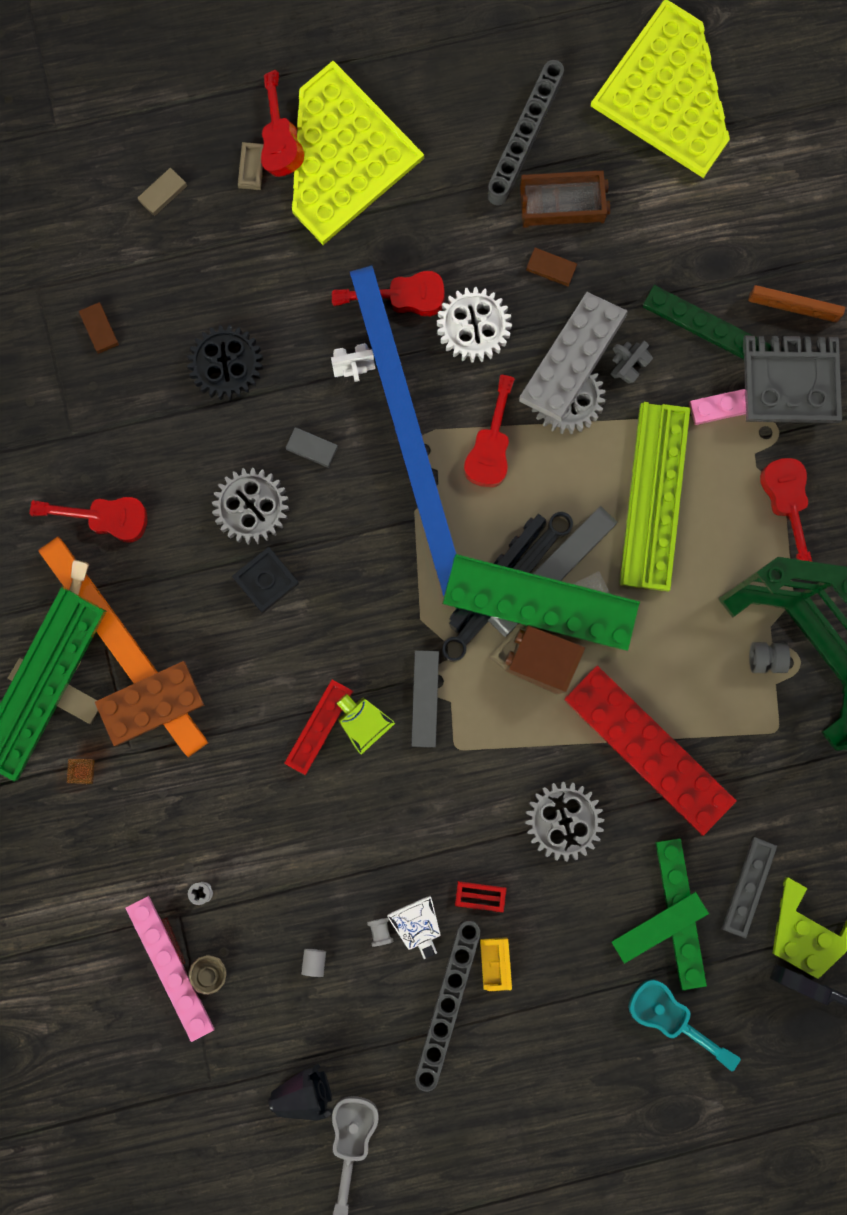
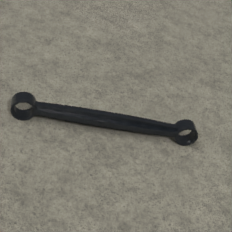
(526, 564)

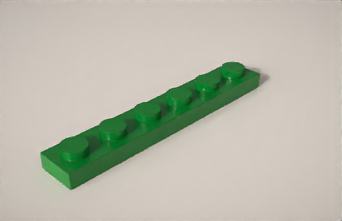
(676, 888)

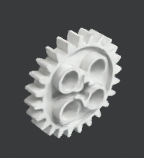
(453, 328)

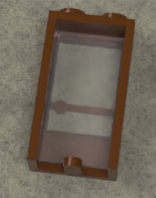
(564, 198)

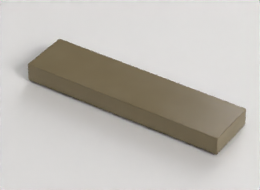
(72, 701)

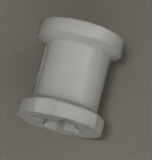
(193, 897)
(380, 932)

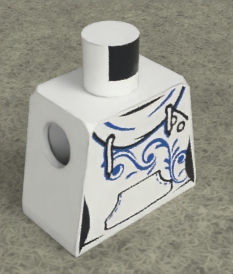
(417, 925)

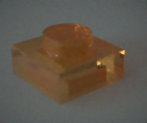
(80, 771)

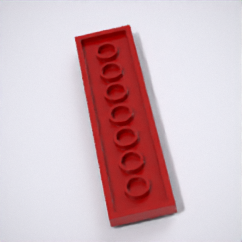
(650, 750)

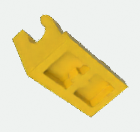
(496, 964)

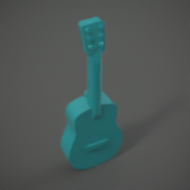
(656, 1007)

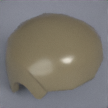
(207, 974)

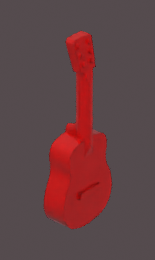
(281, 148)
(417, 294)
(487, 461)
(785, 485)
(121, 518)

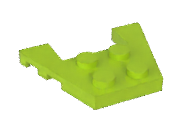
(803, 940)

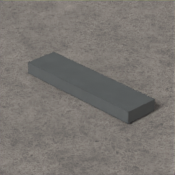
(425, 699)
(749, 887)

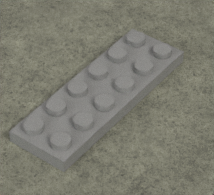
(573, 356)

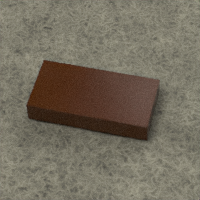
(551, 267)
(98, 328)

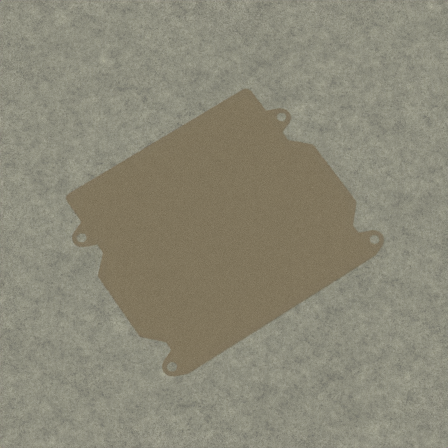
(685, 648)

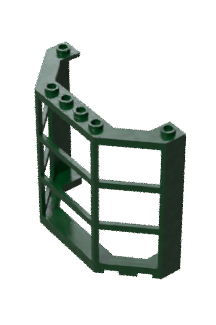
(805, 615)

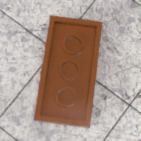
(149, 703)

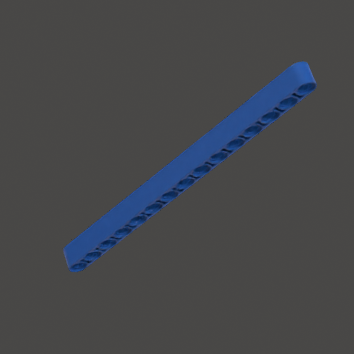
(405, 422)

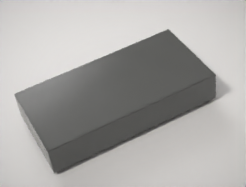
(311, 447)

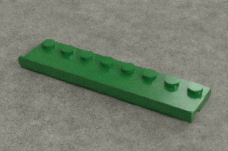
(540, 602)
(44, 677)

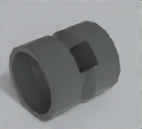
(772, 657)

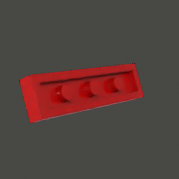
(317, 728)

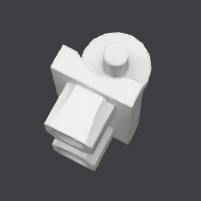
(353, 363)

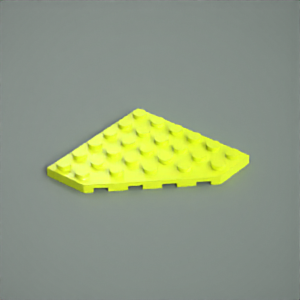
(669, 91)
(348, 153)

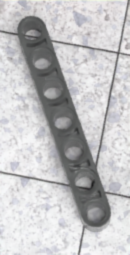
(528, 123)
(568, 555)
(448, 1017)

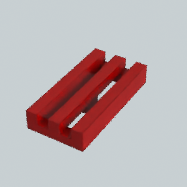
(501, 899)

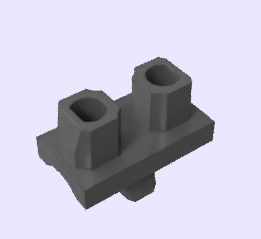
(637, 353)

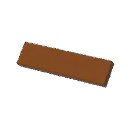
(796, 304)

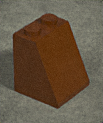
(544, 659)

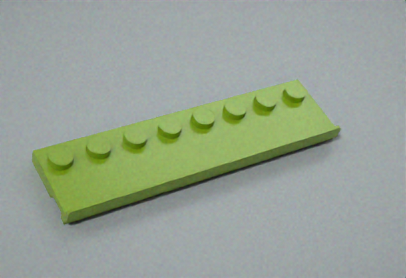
(654, 497)

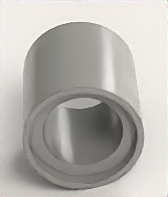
(313, 962)

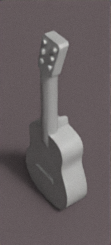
(354, 1124)

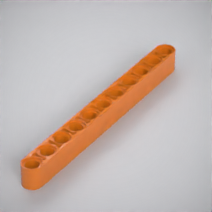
(120, 641)

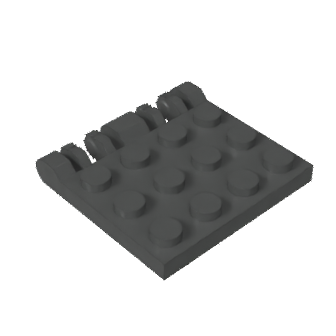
(792, 382)

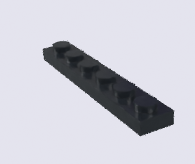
(517, 548)

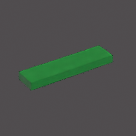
(660, 927)

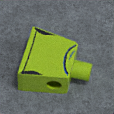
(362, 722)

